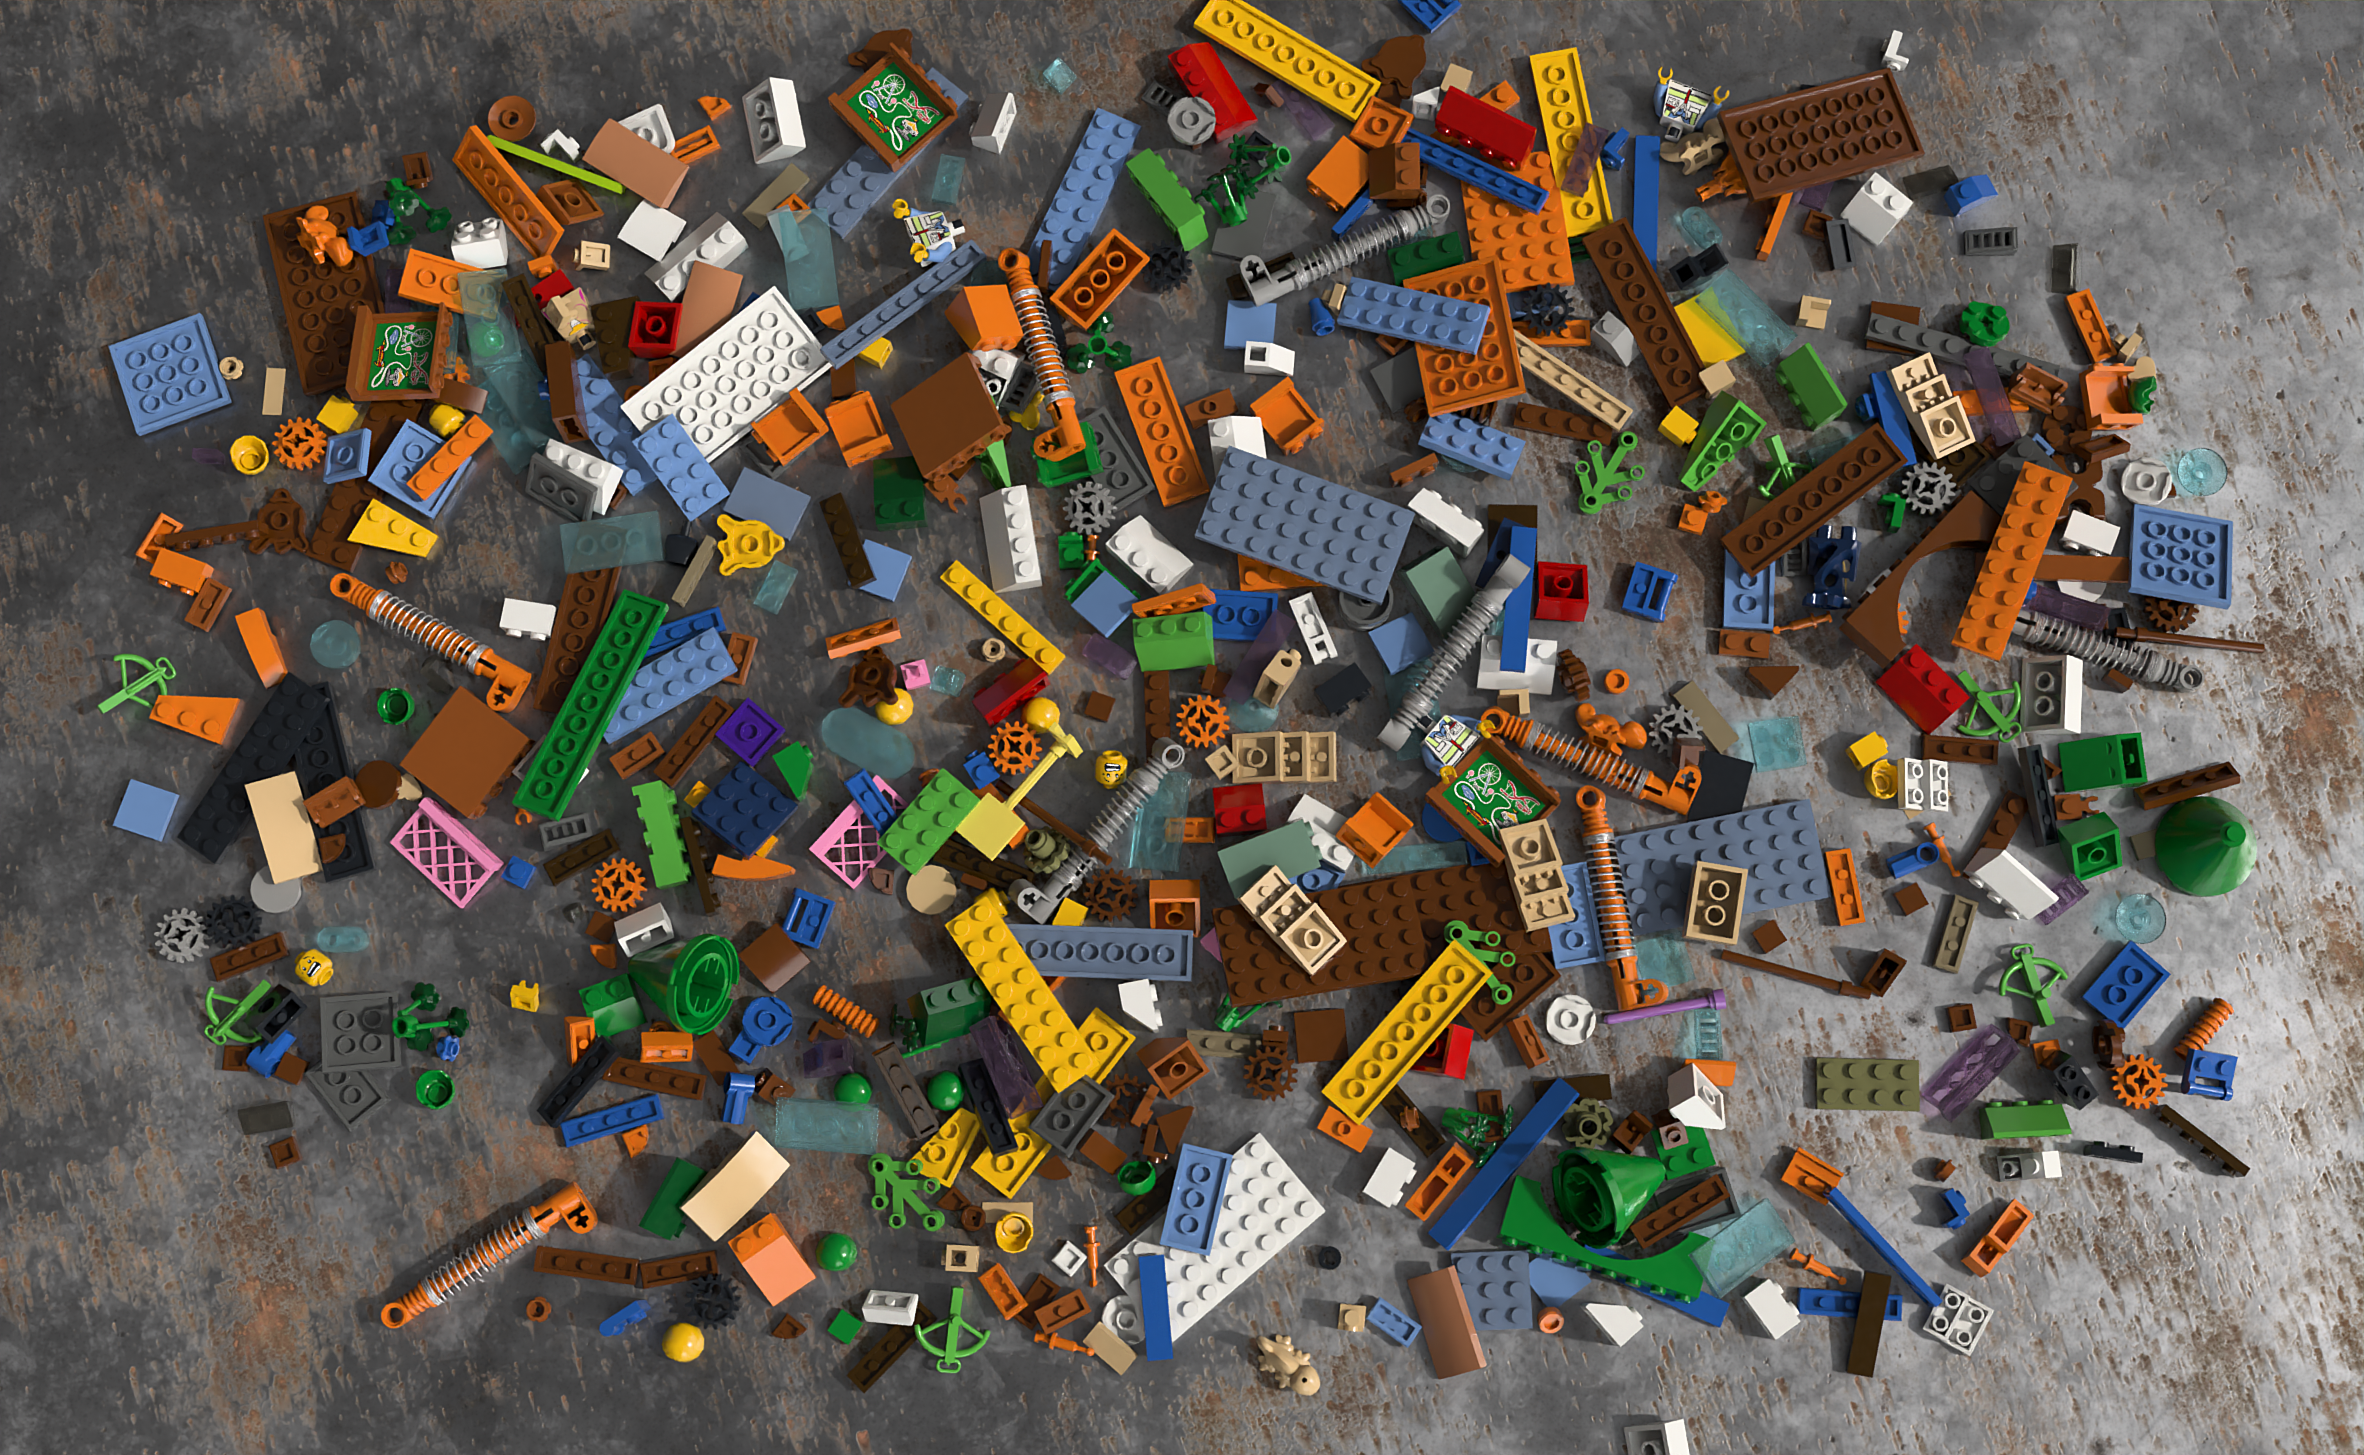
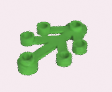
(1606, 475)
(1481, 955)
(903, 1190)

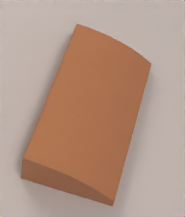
(636, 163)
(706, 305)
(1446, 1322)

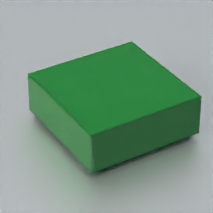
(845, 1326)

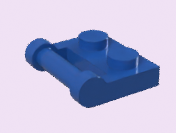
(1429, 13)
(1641, 589)
(814, 918)
(2209, 1065)
(631, 1314)

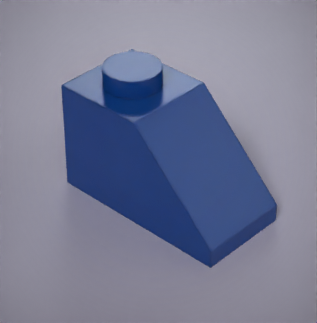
(1969, 194)

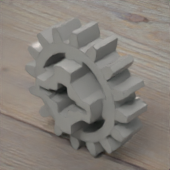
(1932, 497)
(1082, 515)
(1662, 728)
(173, 930)

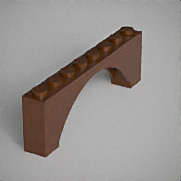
(1875, 622)

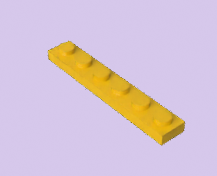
(1002, 617)

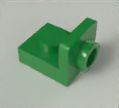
(1894, 515)
(1071, 551)

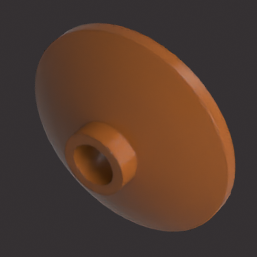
(505, 111)

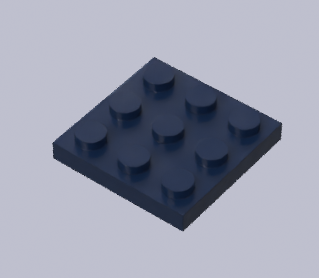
(744, 810)

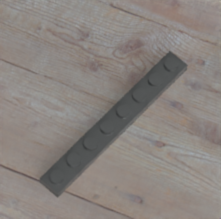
(1944, 346)

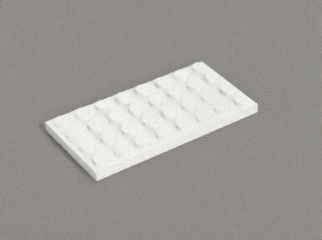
(733, 376)
(1257, 1218)

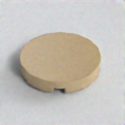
(931, 890)

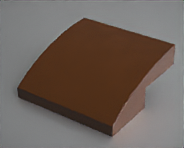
(774, 958)

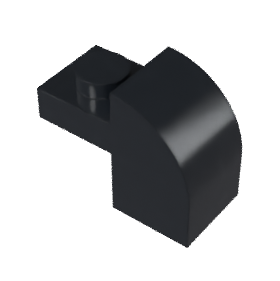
(1699, 269)

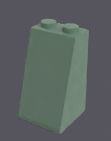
(1438, 589)
(1283, 845)

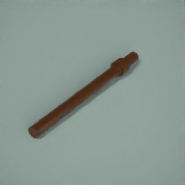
(2141, 634)
(1088, 847)
(1844, 987)

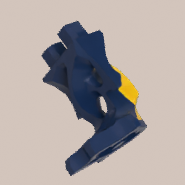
(1834, 553)

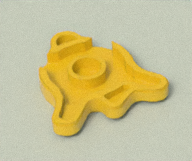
(747, 544)

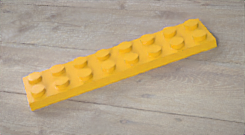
(1288, 56)
(1563, 116)
(1022, 994)
(1407, 1032)
(1010, 1171)

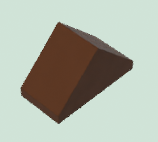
(1771, 678)
(1882, 971)
(1173, 1126)

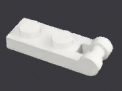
(1312, 627)

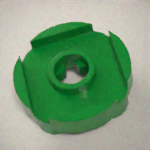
(1993, 316)

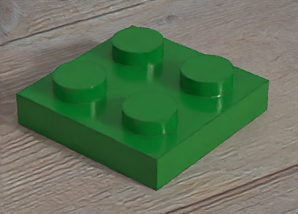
(1686, 1157)

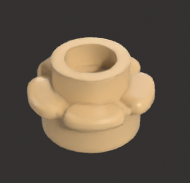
(229, 362)
(993, 643)

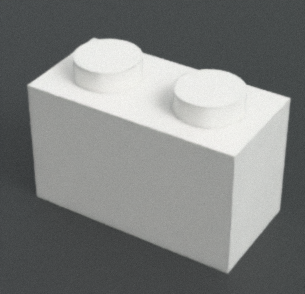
(2088, 535)
(528, 619)
(644, 929)
(1389, 1178)
(1770, 1308)

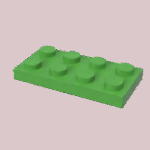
(928, 821)

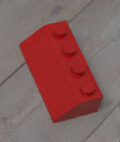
(1205, 76)
(1485, 128)

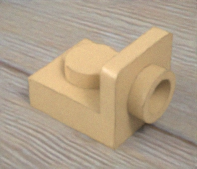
(591, 256)

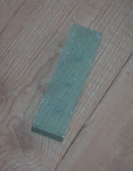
(1421, 858)

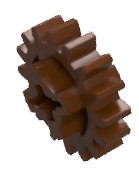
(2170, 616)
(1573, 675)
(1122, 890)
(1276, 1084)
(1136, 1097)

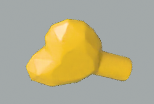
(1031, 415)

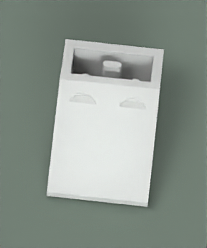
(998, 370)

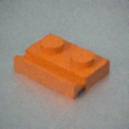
(1810, 1175)

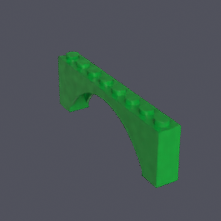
(1531, 1225)

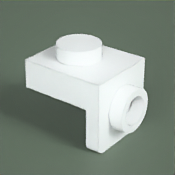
(1890, 59)
(558, 140)

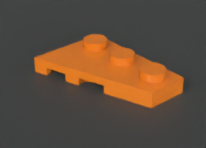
(196, 715)

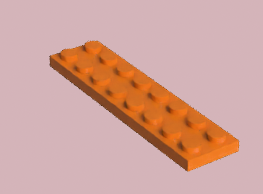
(2011, 561)

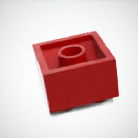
(655, 328)
(1561, 591)
(1239, 810)
(1447, 1053)

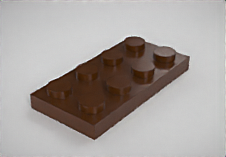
(1525, 978)

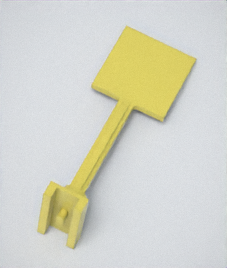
(993, 823)

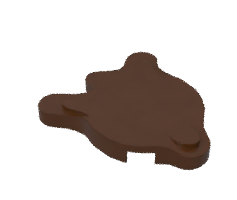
(879, 46)
(1398, 62)
(285, 525)
(871, 681)

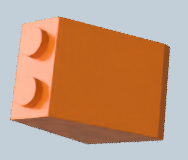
(985, 318)

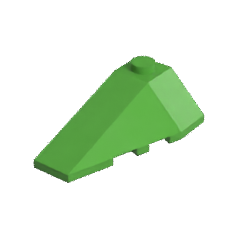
(995, 464)

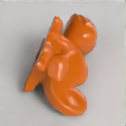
(322, 235)
(1606, 731)

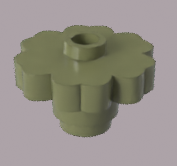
(1045, 849)
(1585, 1110)

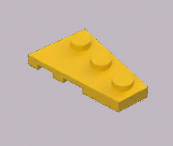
(390, 530)
(948, 1147)

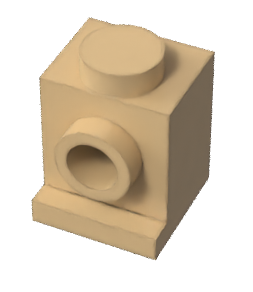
(971, 1258)
(1351, 1317)

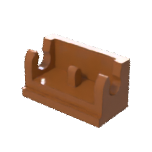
(2037, 388)
(334, 802)

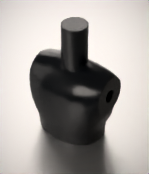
(681, 548)

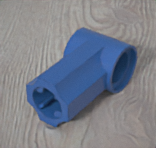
(1910, 860)
(267, 1056)
(737, 1090)

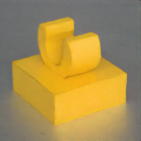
(524, 997)

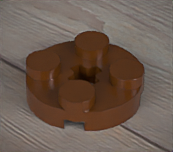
(2054, 435)
(2107, 1042)

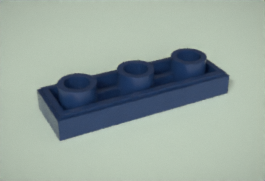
(1500, 545)

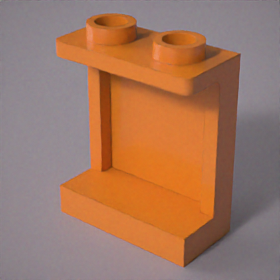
(1340, 175)
(2106, 398)
(1287, 417)
(789, 428)
(858, 428)
(1374, 830)

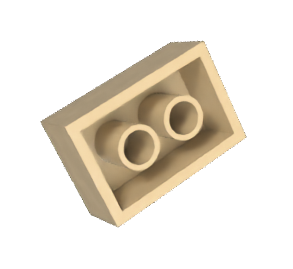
(1714, 903)

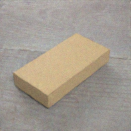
(1110, 1348)

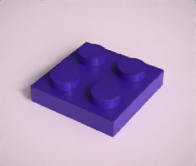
(750, 732)

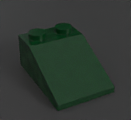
(899, 494)

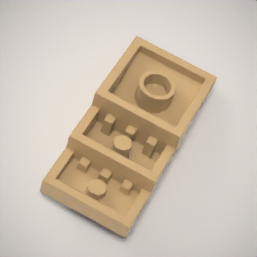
(1930, 406)
(1284, 757)
(284, 827)
(1536, 875)
(1292, 920)
(734, 1186)

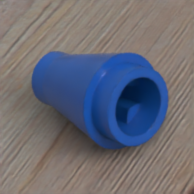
(1321, 319)

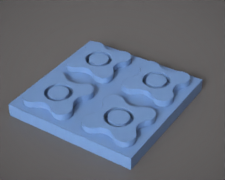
(169, 374)
(2180, 556)

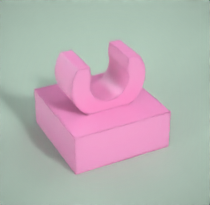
(915, 674)

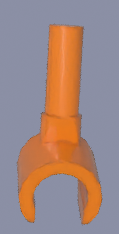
(520, 812)

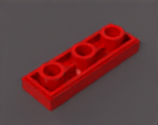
(552, 286)

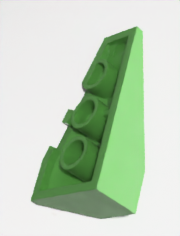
(1722, 433)

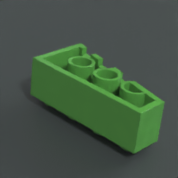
(1168, 198)
(663, 834)

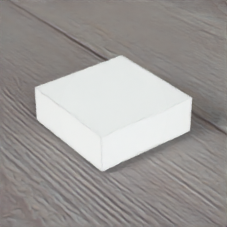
(1069, 1258)

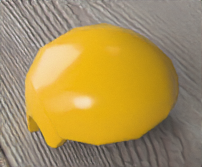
(249, 455)
(895, 713)
(1040, 714)
(1881, 779)
(1013, 1232)
(682, 1342)

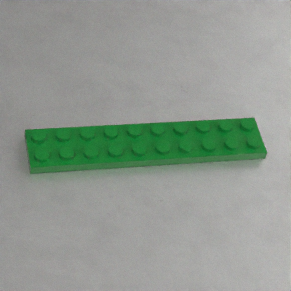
(590, 705)

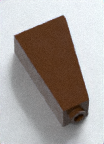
(566, 392)

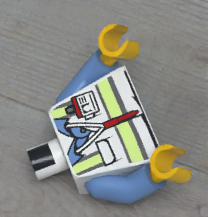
(1683, 107)
(928, 233)
(1449, 741)

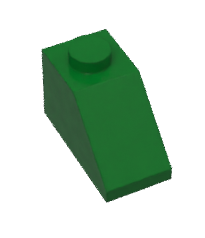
(796, 767)

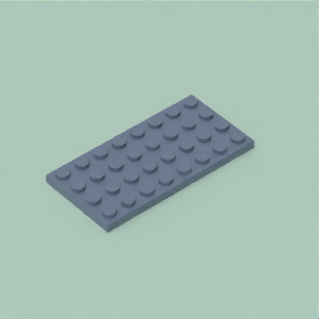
(1305, 525)
(1771, 842)

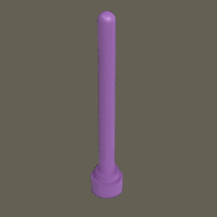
(1713, 1000)

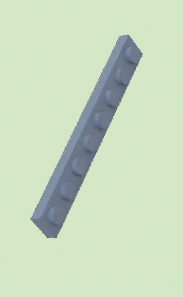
(903, 304)

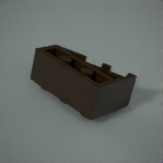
(613, 329)

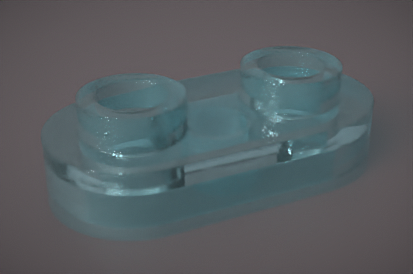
(1699, 229)
(344, 939)

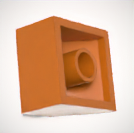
(1175, 905)

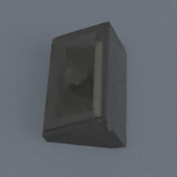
(1930, 182)
(2066, 268)
(267, 1117)

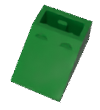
(2103, 763)

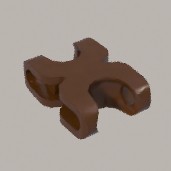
(2086, 495)

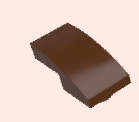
(462, 396)

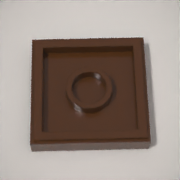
(1900, 312)
(1321, 1036)

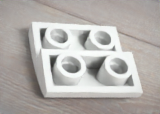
(651, 229)
(1922, 785)
(1958, 1320)

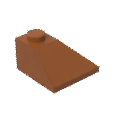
(569, 202)
(1172, 1064)

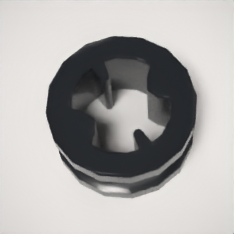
(1321, 1258)

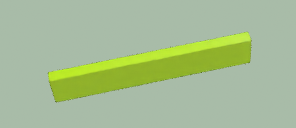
(556, 164)

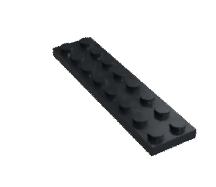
(258, 757)
(321, 762)

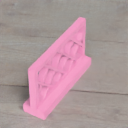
(841, 825)
(455, 833)

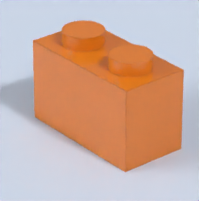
(180, 571)

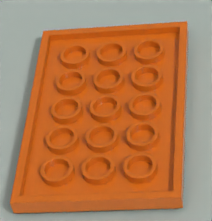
(1528, 245)
(1461, 379)

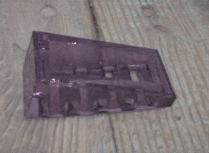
(2076, 885)

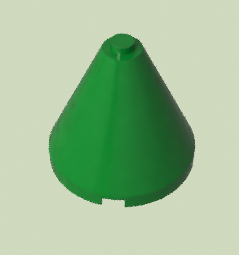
(2205, 846)
(689, 980)
(1603, 1191)

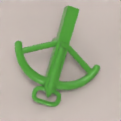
(1780, 465)
(154, 674)
(1981, 698)
(2035, 991)
(222, 1028)
(953, 1322)

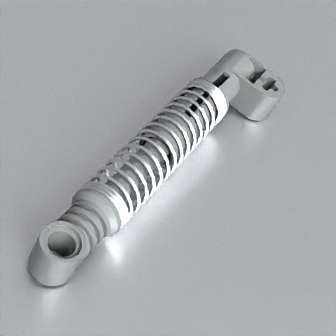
(1301, 272)
(1458, 645)
(2150, 665)
(1071, 871)

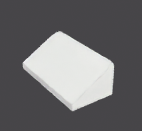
(1425, 104)
(890, 1307)

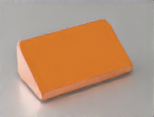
(155, 537)
(578, 1037)
(666, 1046)
(1718, 1072)

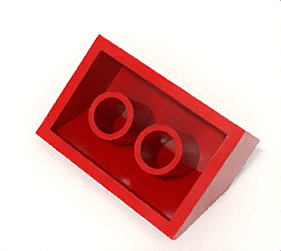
(1922, 689)
(1010, 691)

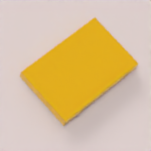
(1706, 334)

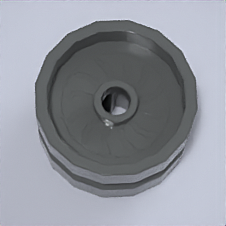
(1364, 616)

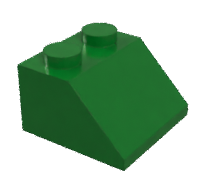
(2091, 846)
(613, 1005)

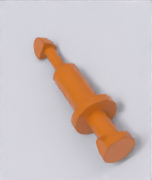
(1091, 552)
(1804, 622)
(1943, 851)
(1092, 1252)
(1809, 1262)
(1062, 1343)

